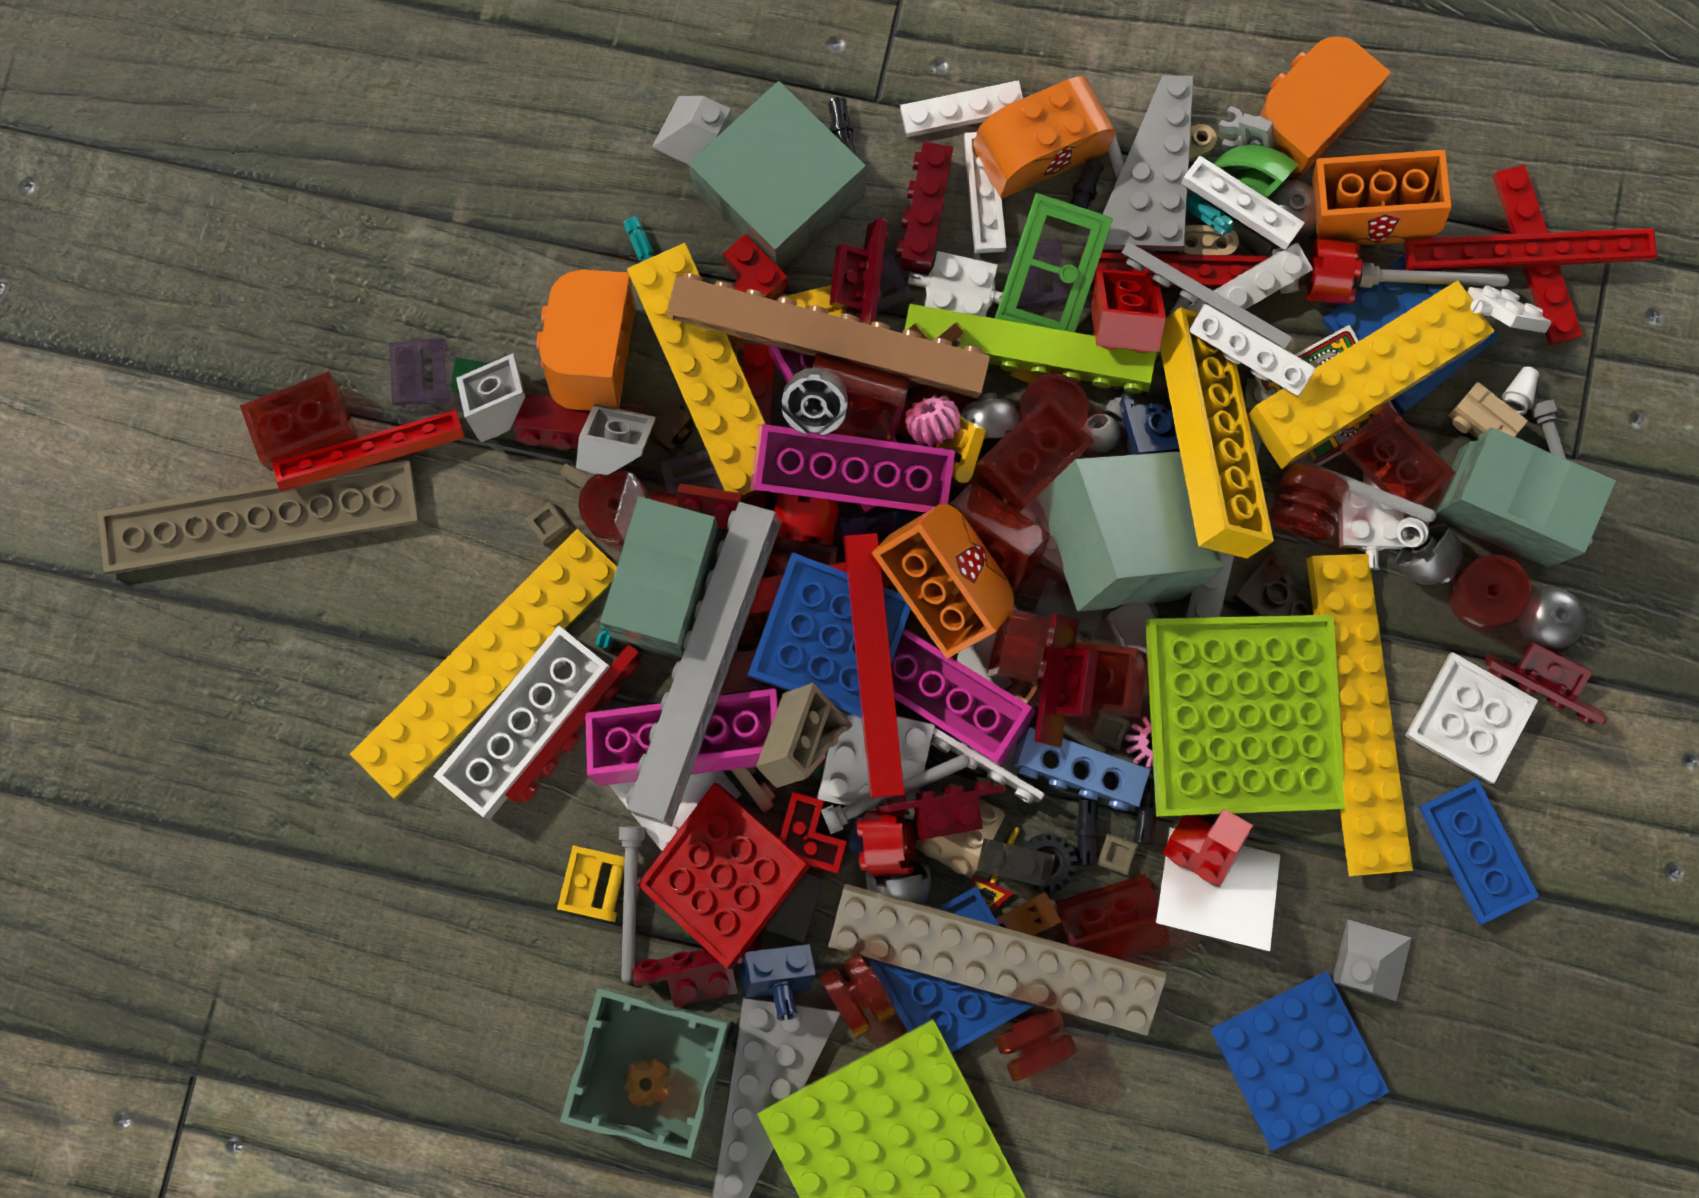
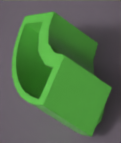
(1257, 167)

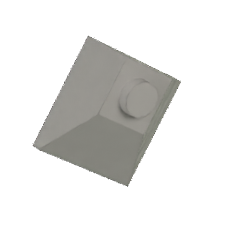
(691, 127)
(492, 397)
(612, 439)
(1371, 960)

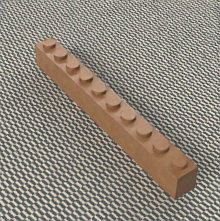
(816, 331)

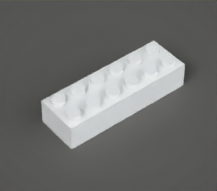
(521, 722)

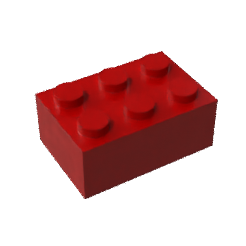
(1127, 310)

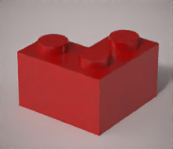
(754, 269)
(801, 834)
(1207, 847)

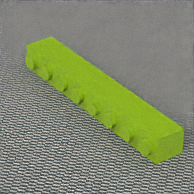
(1041, 349)

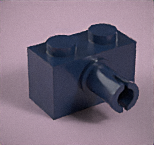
(778, 974)

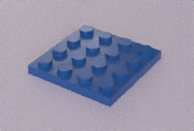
(1384, 303)
(812, 634)
(957, 1009)
(1299, 1060)

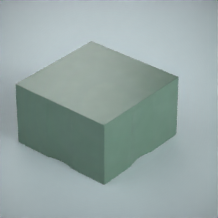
(778, 175)
(1523, 498)
(1126, 531)
(660, 577)
(635, 1029)

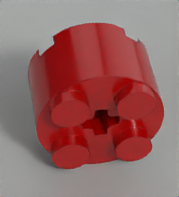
(1333, 271)
(807, 518)
(886, 843)

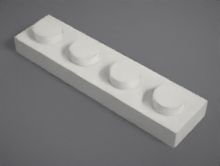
(957, 109)
(1242, 202)
(984, 204)
(1263, 278)

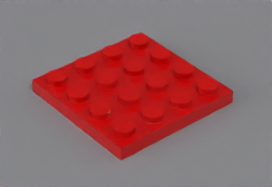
(723, 875)

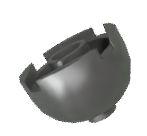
(1299, 200)
(814, 401)
(992, 414)
(1433, 560)
(1552, 619)
(909, 887)

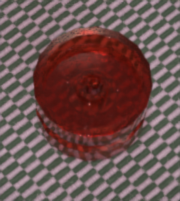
(1062, 389)
(597, 499)
(1489, 592)
(857, 995)
(1033, 1039)

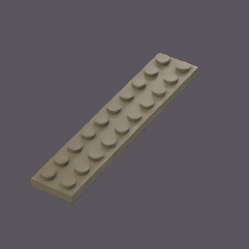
(256, 518)
(997, 959)

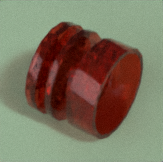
(1308, 501)

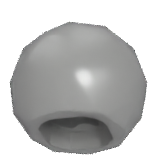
(1103, 431)

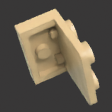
(963, 849)

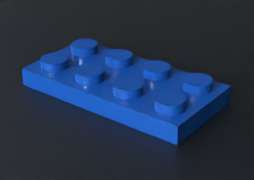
(1478, 852)

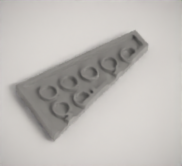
(1148, 194)
(1195, 291)
(768, 1065)

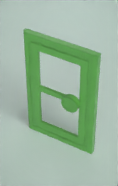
(1068, 273)

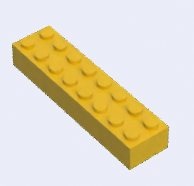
(704, 372)
(1370, 374)
(1214, 442)

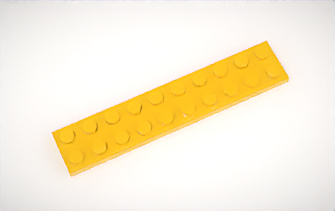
(484, 665)
(1373, 797)

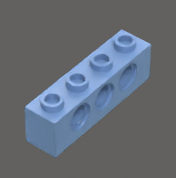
(1129, 777)

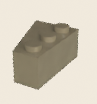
(800, 735)

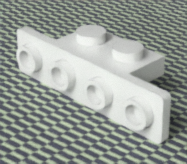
(1252, 349)
(999, 775)

